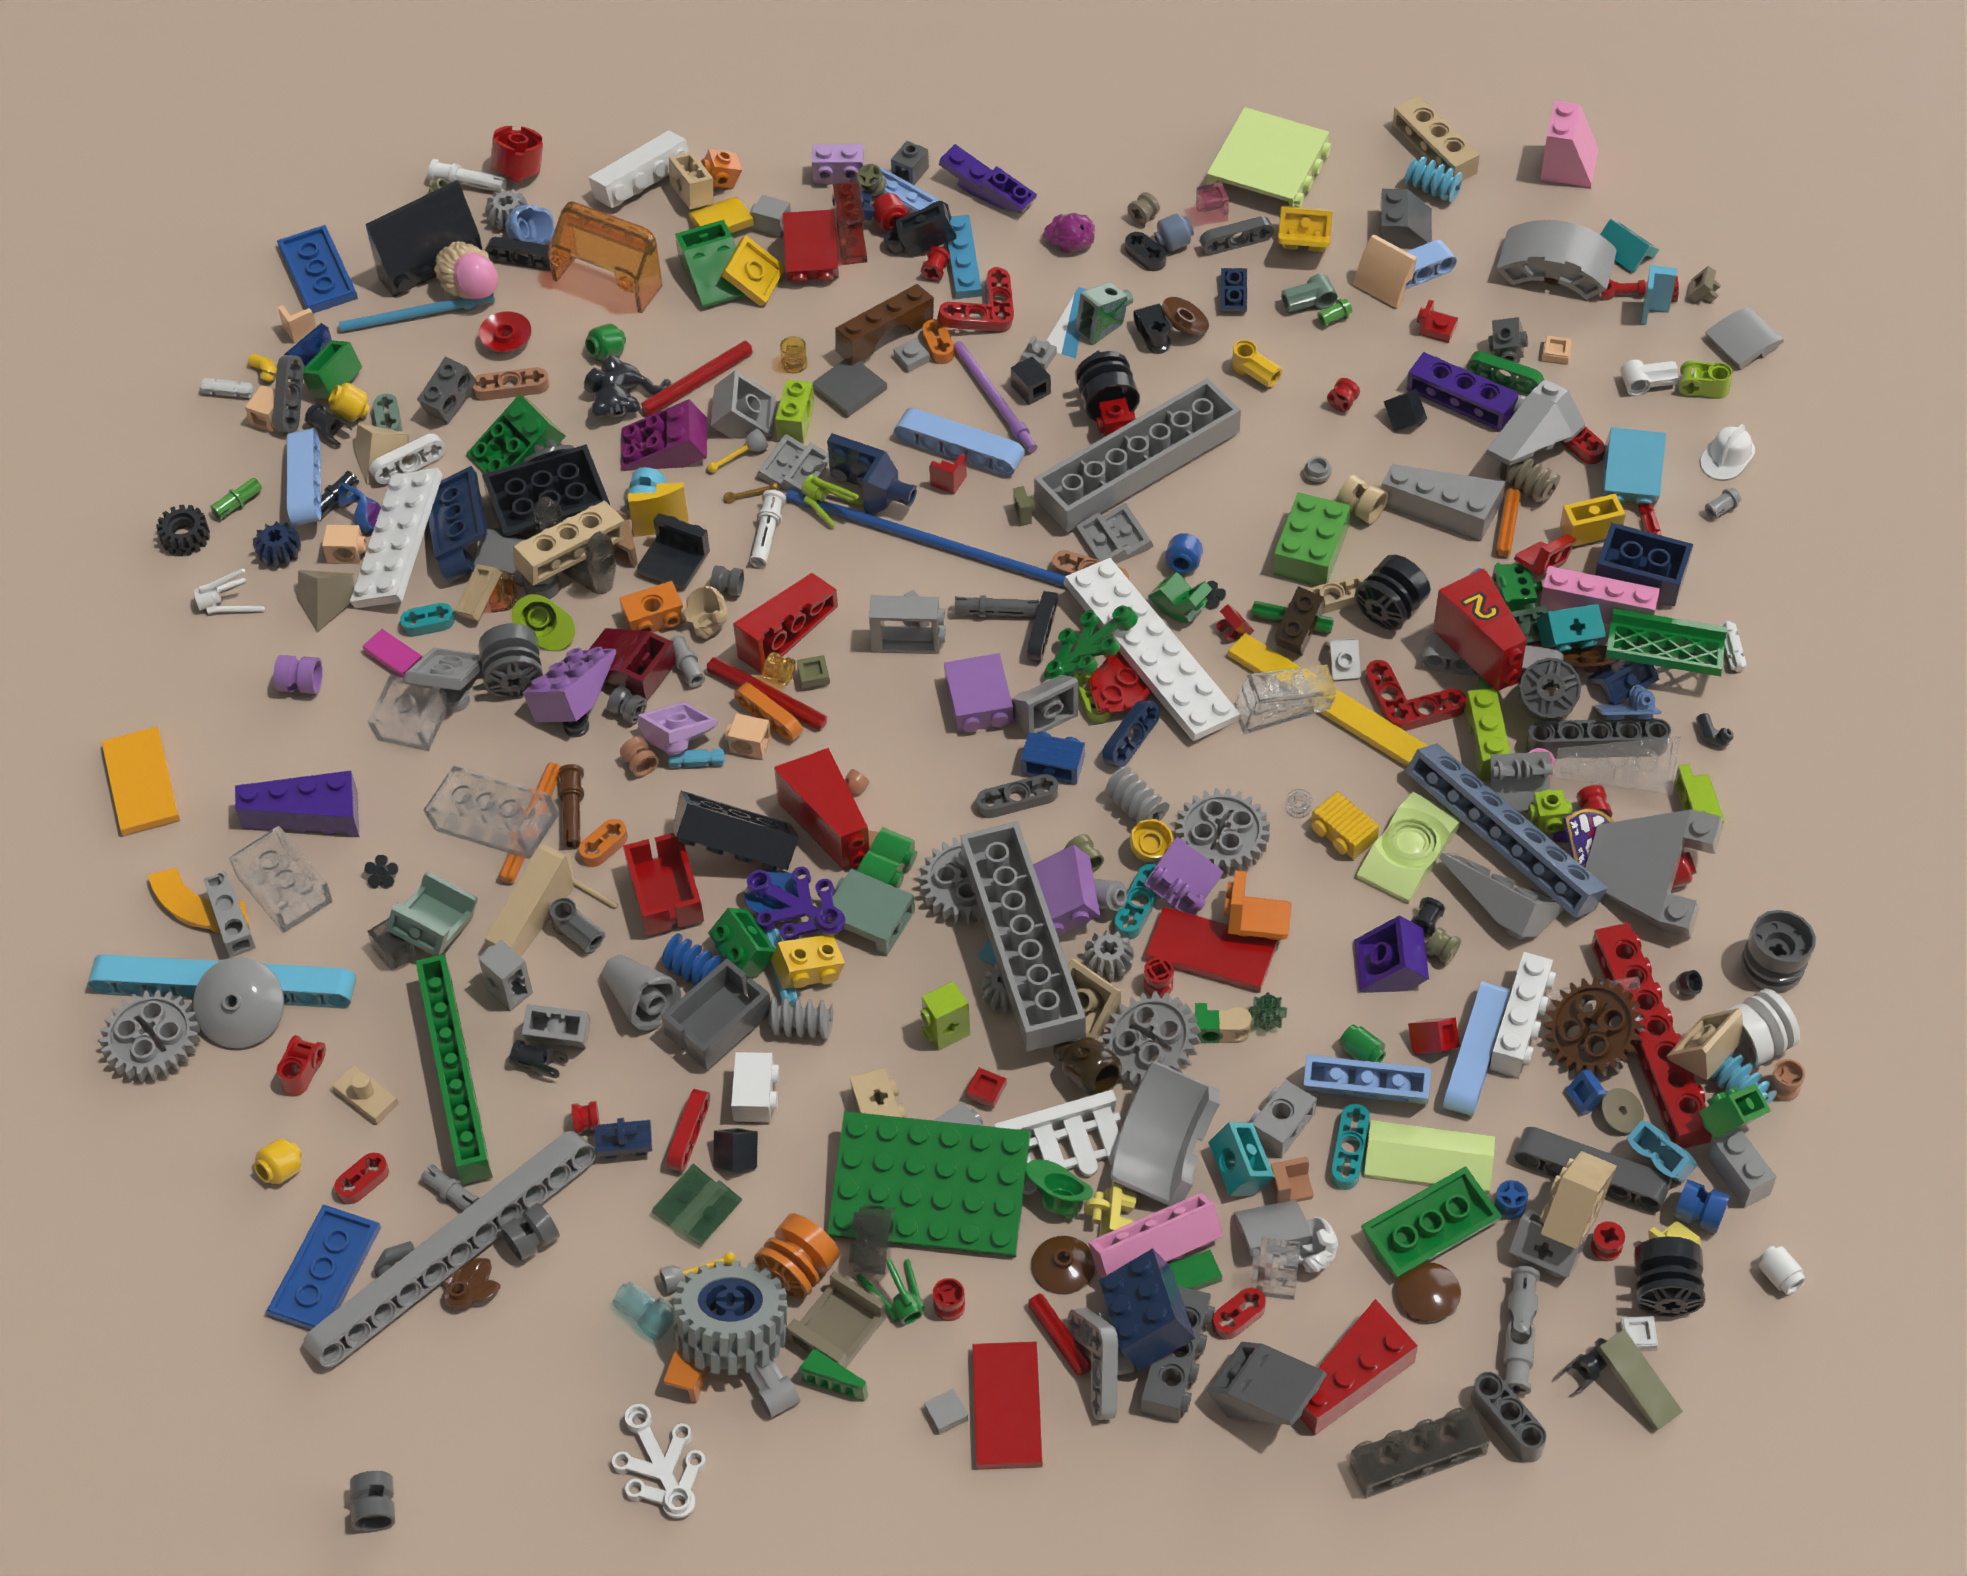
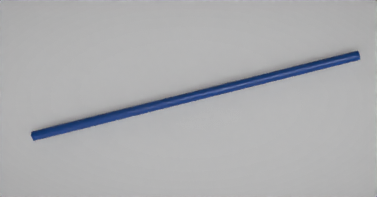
(931, 539)

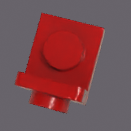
(1436, 324)

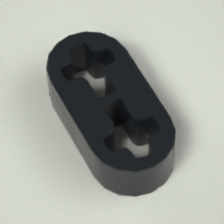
(1148, 249)

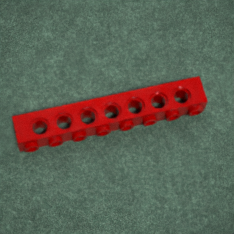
(1682, 1128)

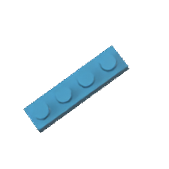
(964, 260)

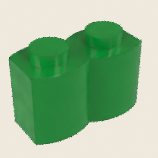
(889, 857)

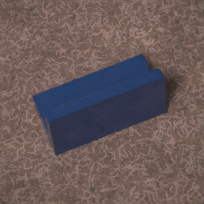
(1621, 677)

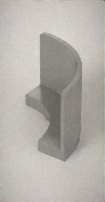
(1559, 252)
(1161, 1133)

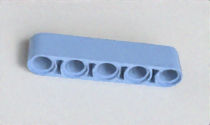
(953, 438)
(303, 477)
(1476, 1049)

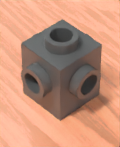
(1508, 338)

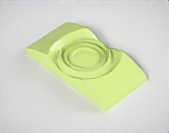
(1409, 847)

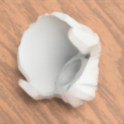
(1323, 1248)

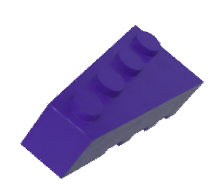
(301, 804)

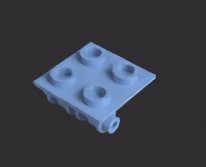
(1640, 704)

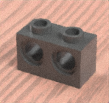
(446, 390)

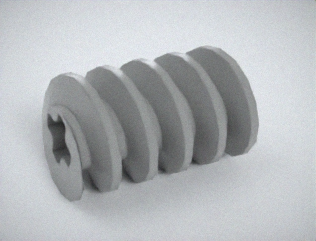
(1134, 796)
(800, 1018)

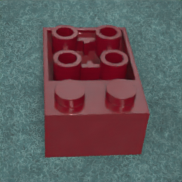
(639, 661)

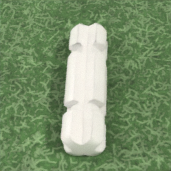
(226, 388)
(1734, 648)

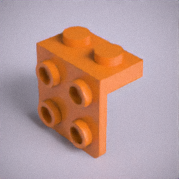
(1255, 915)

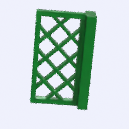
(1675, 634)

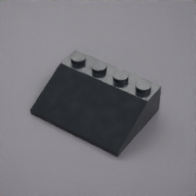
(412, 236)
(563, 476)

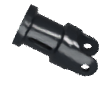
(327, 423)
(536, 1058)
(1588, 1365)

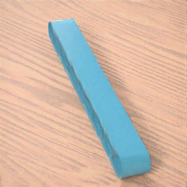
(181, 976)

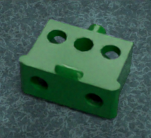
(1515, 585)

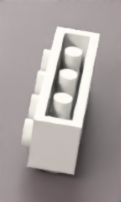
(637, 169)
(1521, 1015)

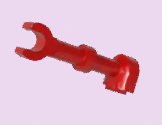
(1616, 288)

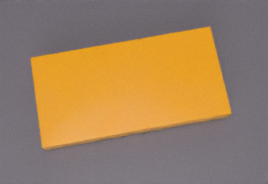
(140, 780)

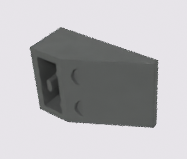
(1265, 1385)

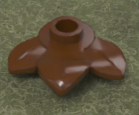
(470, 1284)

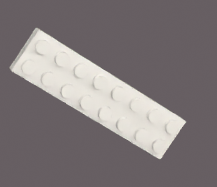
(1154, 651)

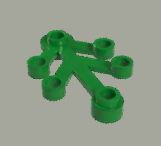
(1088, 645)

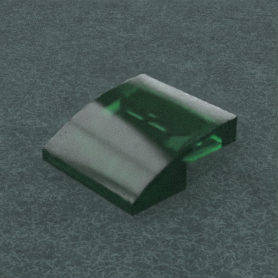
(696, 1205)

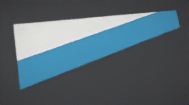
(1064, 334)

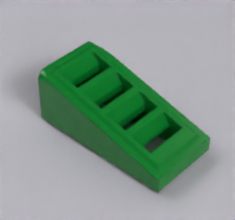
(830, 1375)

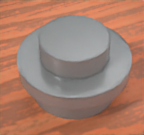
(1317, 469)

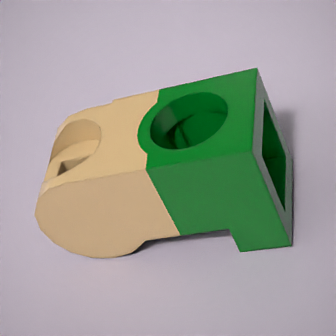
(1222, 1025)

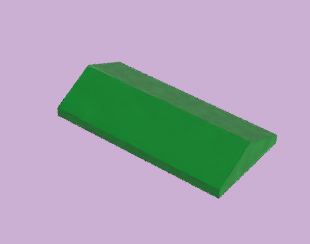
(1430, 1222)

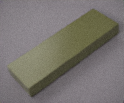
(1639, 1380)

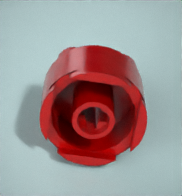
(516, 152)

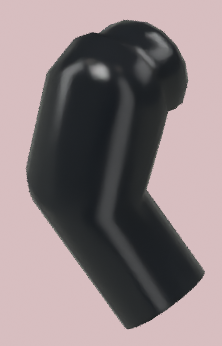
(1710, 734)

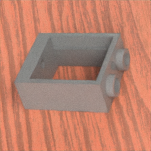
(904, 638)

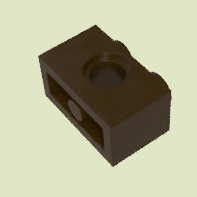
(1300, 620)

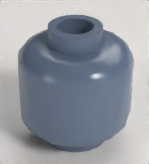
(1174, 232)

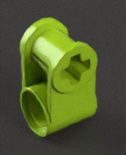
(1707, 381)

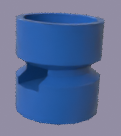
(1701, 1206)

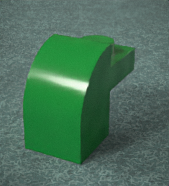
(1178, 599)

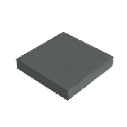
(849, 386)

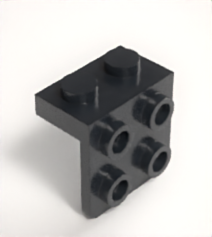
(675, 551)

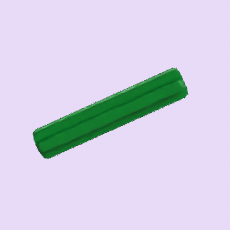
(1276, 614)

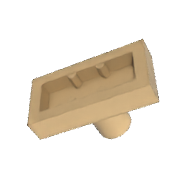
(365, 1094)

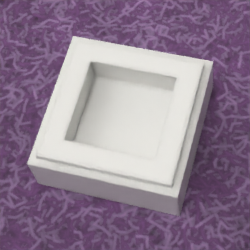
(1641, 1331)

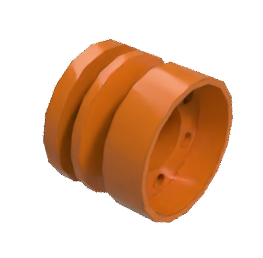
(797, 1255)

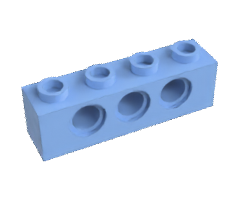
(1367, 1079)

